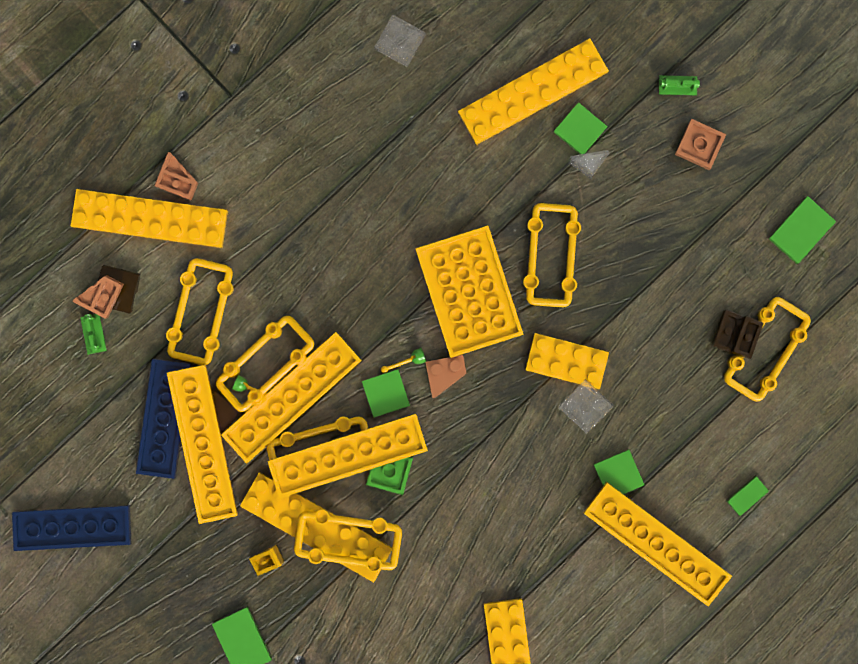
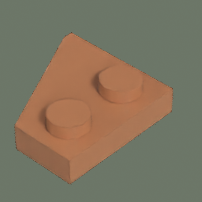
(176, 178)
(100, 296)
(444, 373)

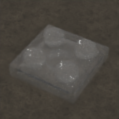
(400, 40)
(586, 406)

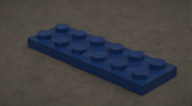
(160, 430)
(71, 528)

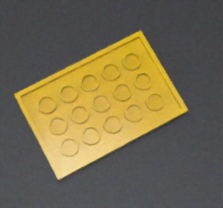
(469, 291)

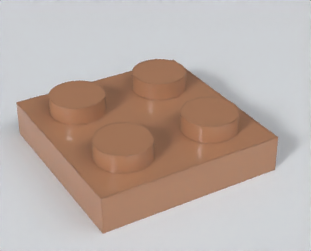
(700, 144)

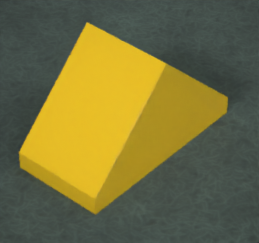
(267, 560)

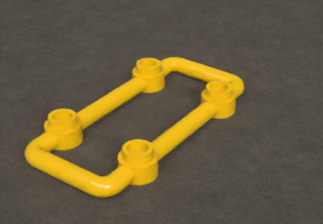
(188, 280)
(531, 280)
(797, 336)
(232, 369)
(287, 439)
(317, 555)

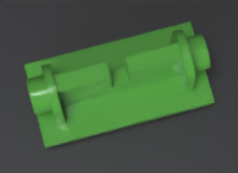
(678, 85)
(93, 333)

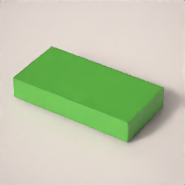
(747, 496)

